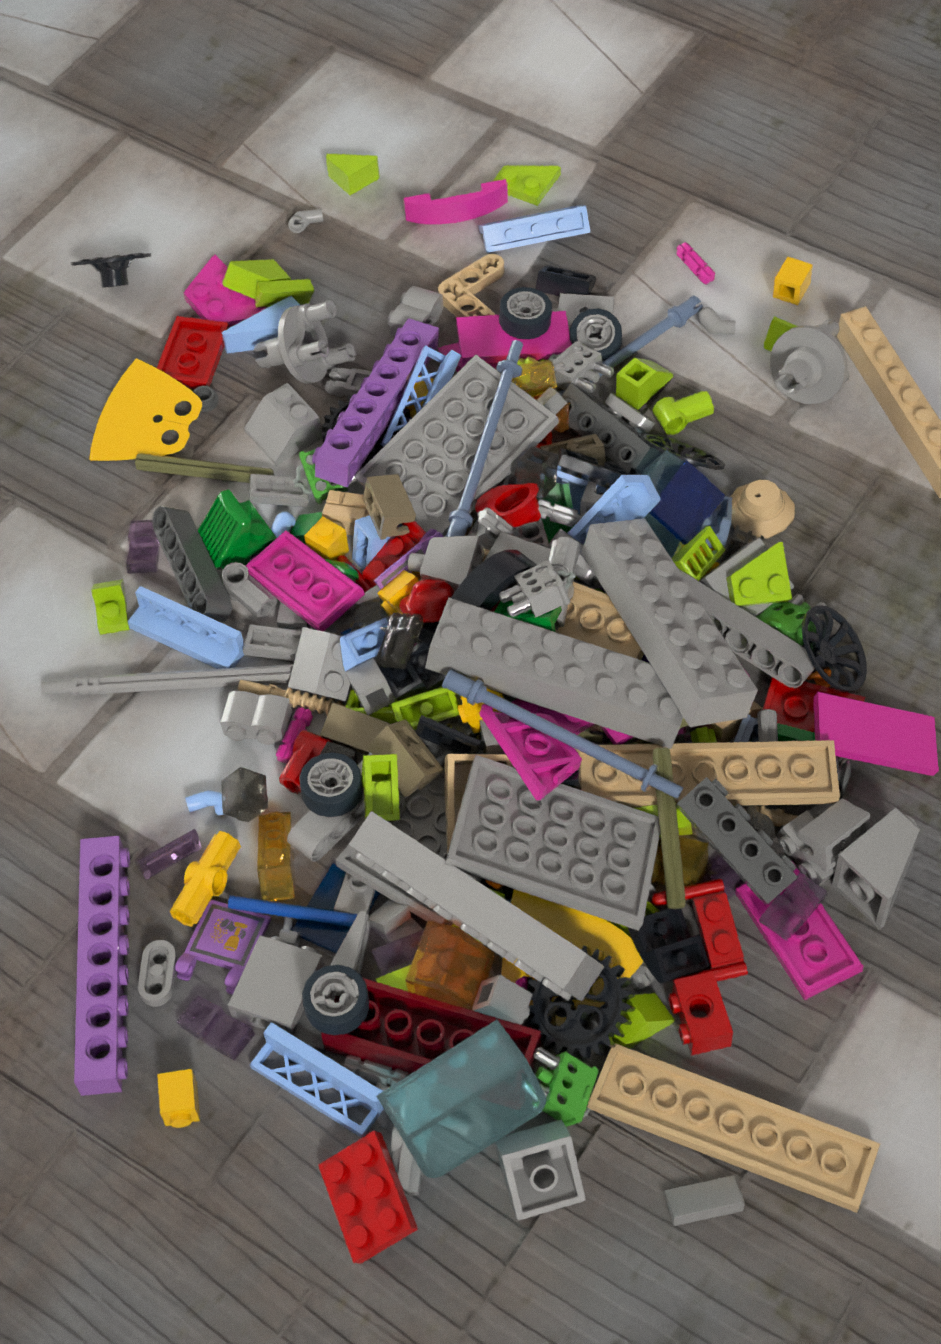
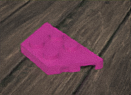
(215, 301)
(535, 755)

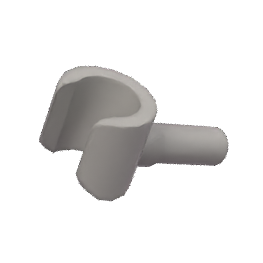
(288, 935)

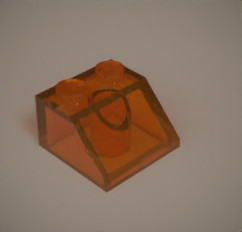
(449, 965)

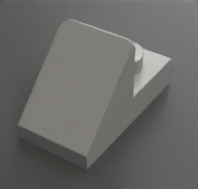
(393, 921)

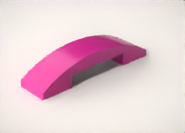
(456, 208)

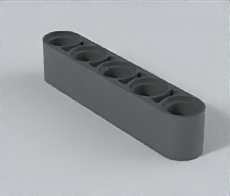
(191, 563)

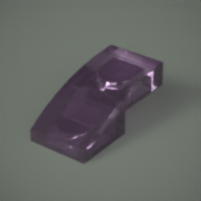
(143, 548)
(793, 907)
(215, 1028)

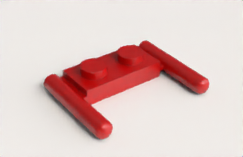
(388, 555)
(716, 928)

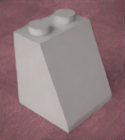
(875, 866)

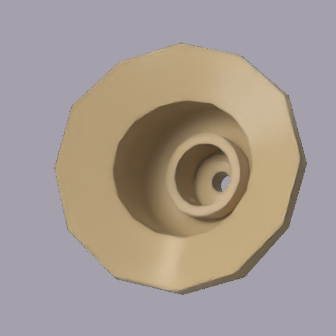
(762, 515)

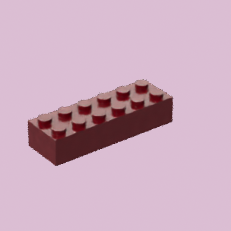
(413, 1030)

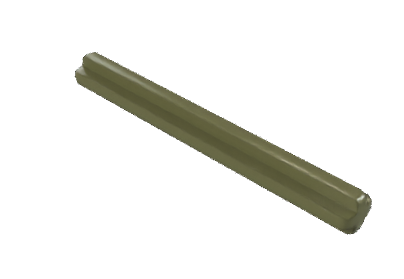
(198, 468)
(669, 834)

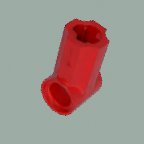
(305, 748)

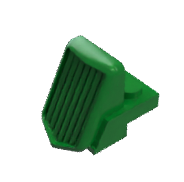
(233, 531)

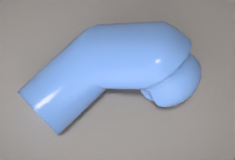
(282, 523)
(205, 799)

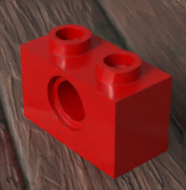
(701, 994)

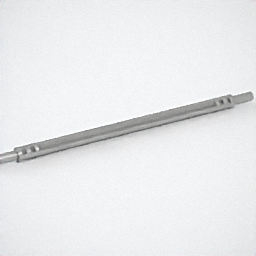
(169, 680)

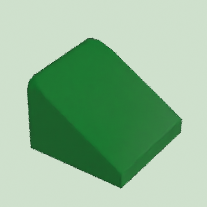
(304, 524)

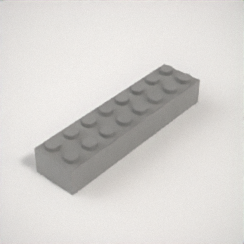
(669, 622)
(554, 672)
(475, 909)

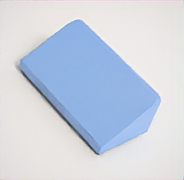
(362, 644)

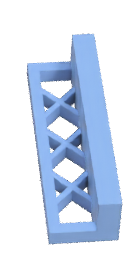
(535, 228)
(441, 378)
(619, 504)
(186, 630)
(326, 1070)

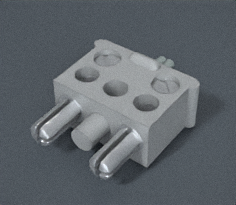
(579, 367)
(538, 590)

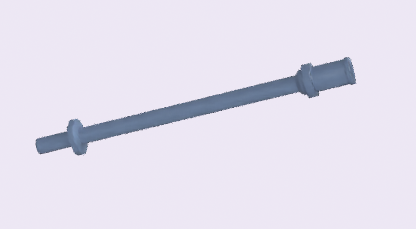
(676, 317)
(461, 518)
(476, 693)

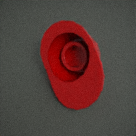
(512, 503)
(427, 599)

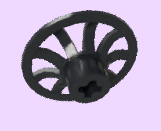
(116, 274)
(701, 459)
(827, 654)

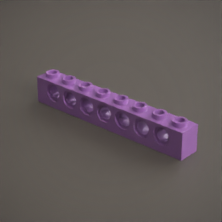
(373, 406)
(103, 1074)

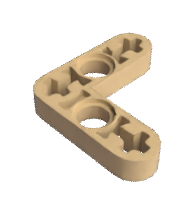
(487, 271)

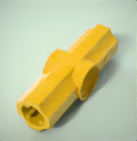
(205, 879)

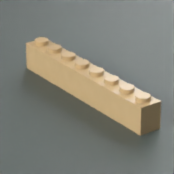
(894, 390)

